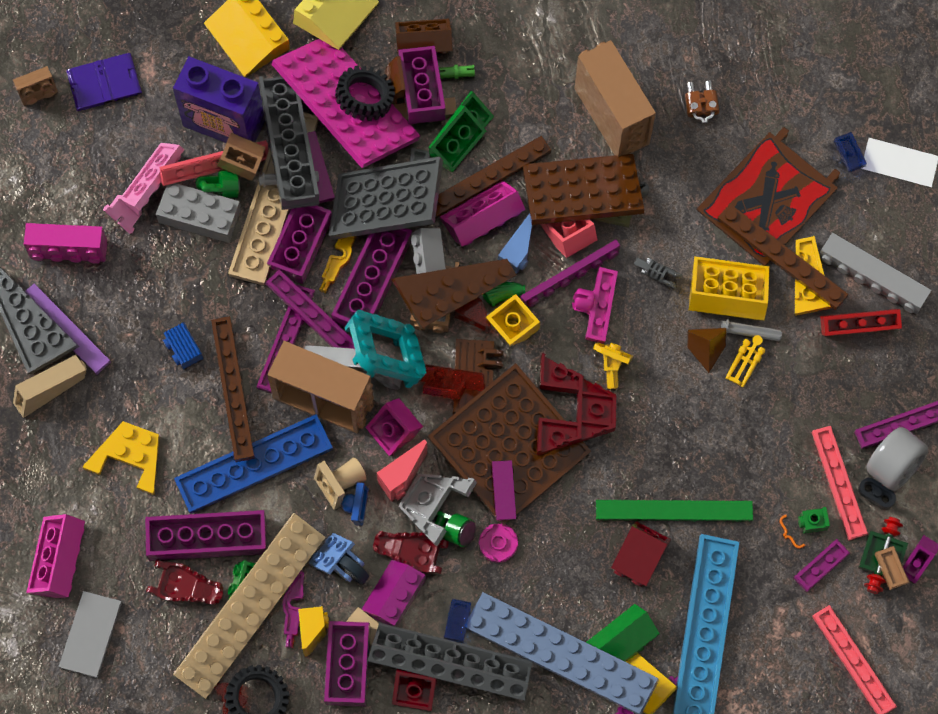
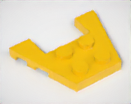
(131, 446)

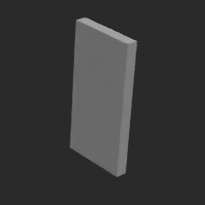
(90, 634)

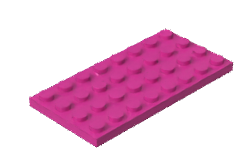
(314, 75)

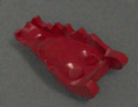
(411, 549)
(183, 584)

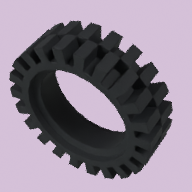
(369, 77)
(258, 673)

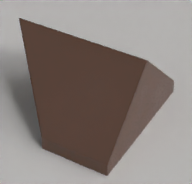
(707, 345)

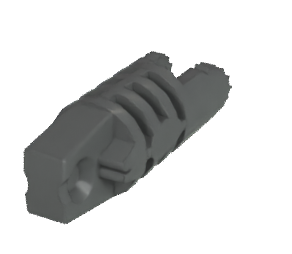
(657, 271)

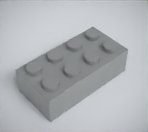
(198, 212)

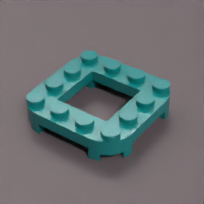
(362, 326)

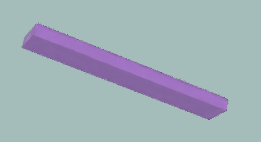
(87, 351)

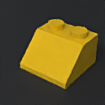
(514, 321)
(312, 627)

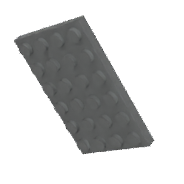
(386, 198)

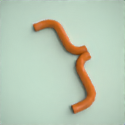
(787, 536)

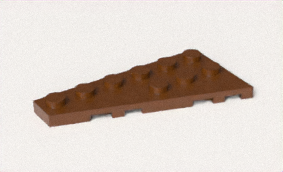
(444, 291)

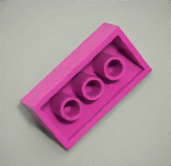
(483, 213)
(56, 556)

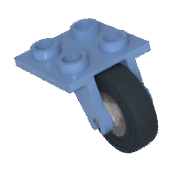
(332, 553)

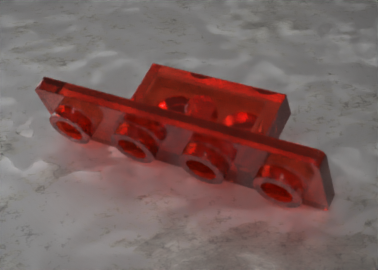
(450, 381)

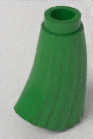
(503, 292)

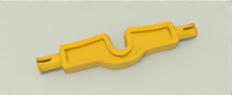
(335, 263)

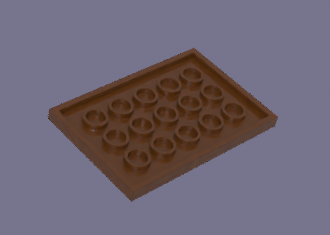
(583, 189)

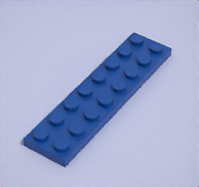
(272, 457)

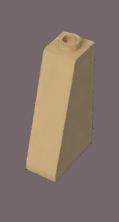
(47, 385)

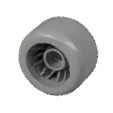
(897, 458)

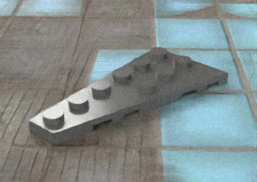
(31, 328)

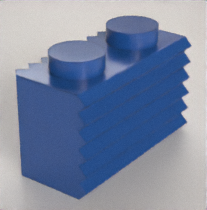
(183, 346)

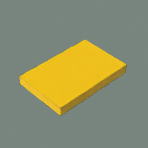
(663, 688)

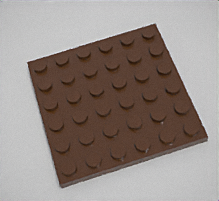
(504, 427)

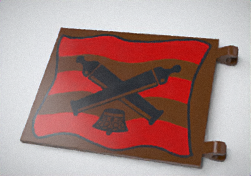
(772, 190)

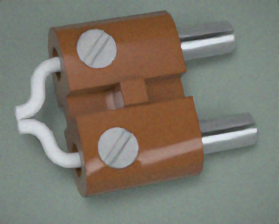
(701, 103)

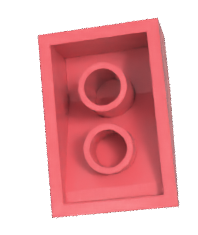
(571, 235)
(399, 474)

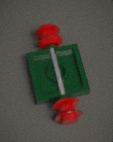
(878, 542)

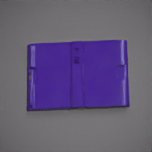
(103, 81)

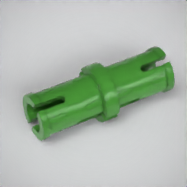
(457, 71)

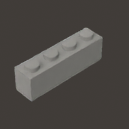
(428, 250)

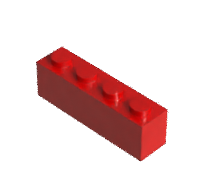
(861, 322)

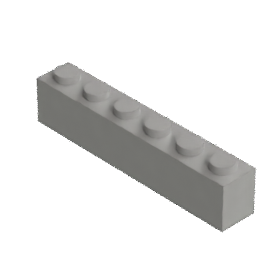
(874, 273)

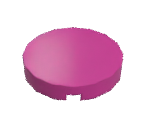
(498, 543)

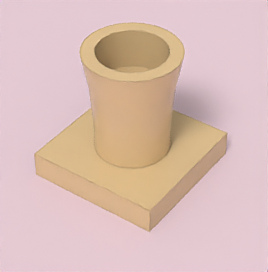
(335, 482)

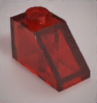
(474, 315)

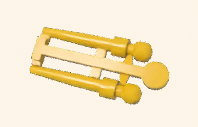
(757, 340)

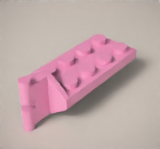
(145, 183)

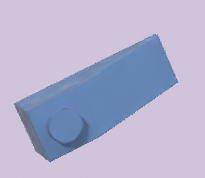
(517, 247)

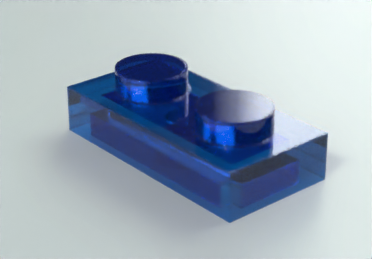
(850, 152)
(457, 620)

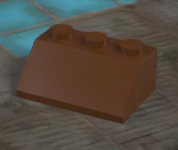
(424, 34)

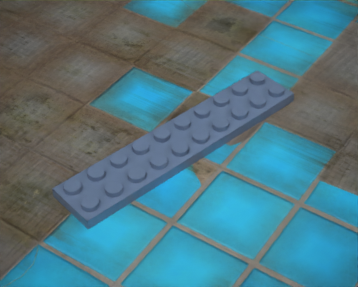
(562, 653)

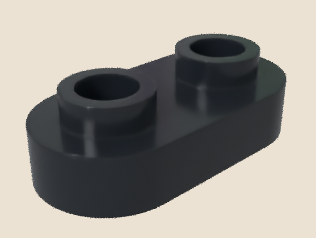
(877, 492)

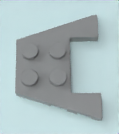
(426, 498)

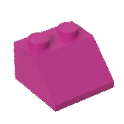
(394, 426)

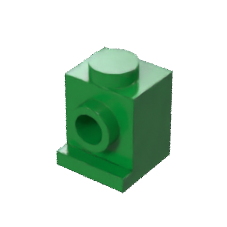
(809, 526)

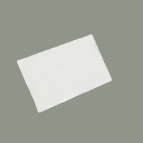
(900, 162)

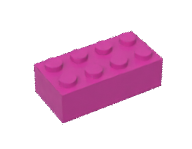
(65, 242)

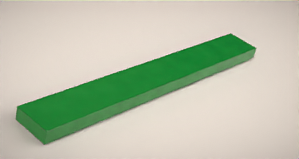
(673, 510)

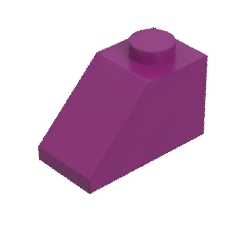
(920, 558)

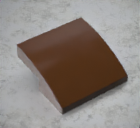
(395, 74)

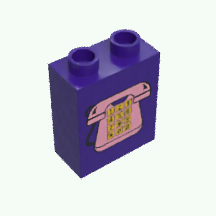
(218, 102)

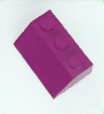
(394, 593)

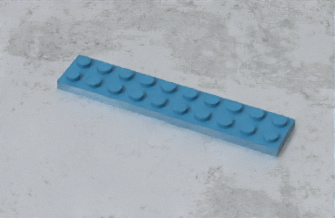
(706, 626)

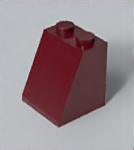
(640, 554)

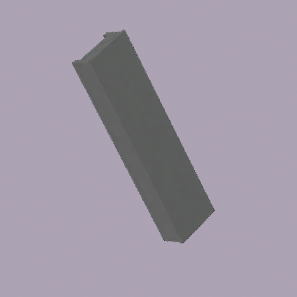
(289, 144)
(451, 661)

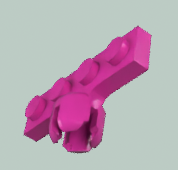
(597, 304)

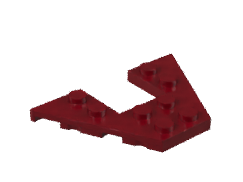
(594, 408)

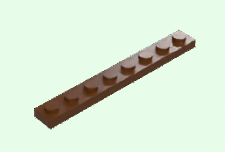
(491, 175)
(783, 257)
(232, 389)

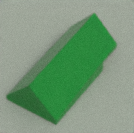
(461, 132)
(626, 634)

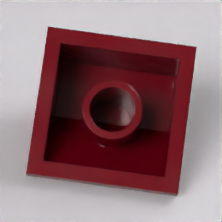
(414, 690)

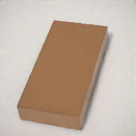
(891, 568)

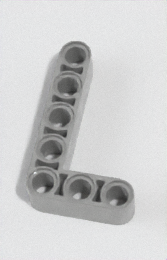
(345, 355)

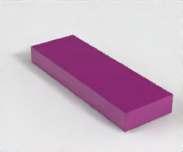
(503, 490)
(821, 565)

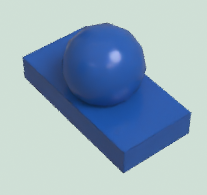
(356, 504)

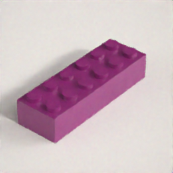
(372, 274)
(206, 535)

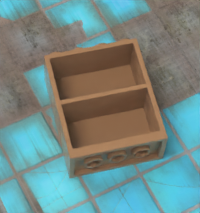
(614, 99)
(321, 387)

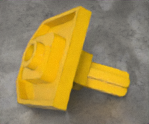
(613, 359)

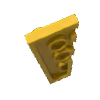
(805, 299)

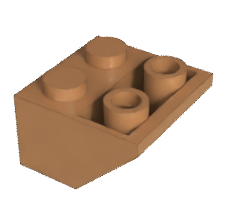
(35, 86)
(241, 156)

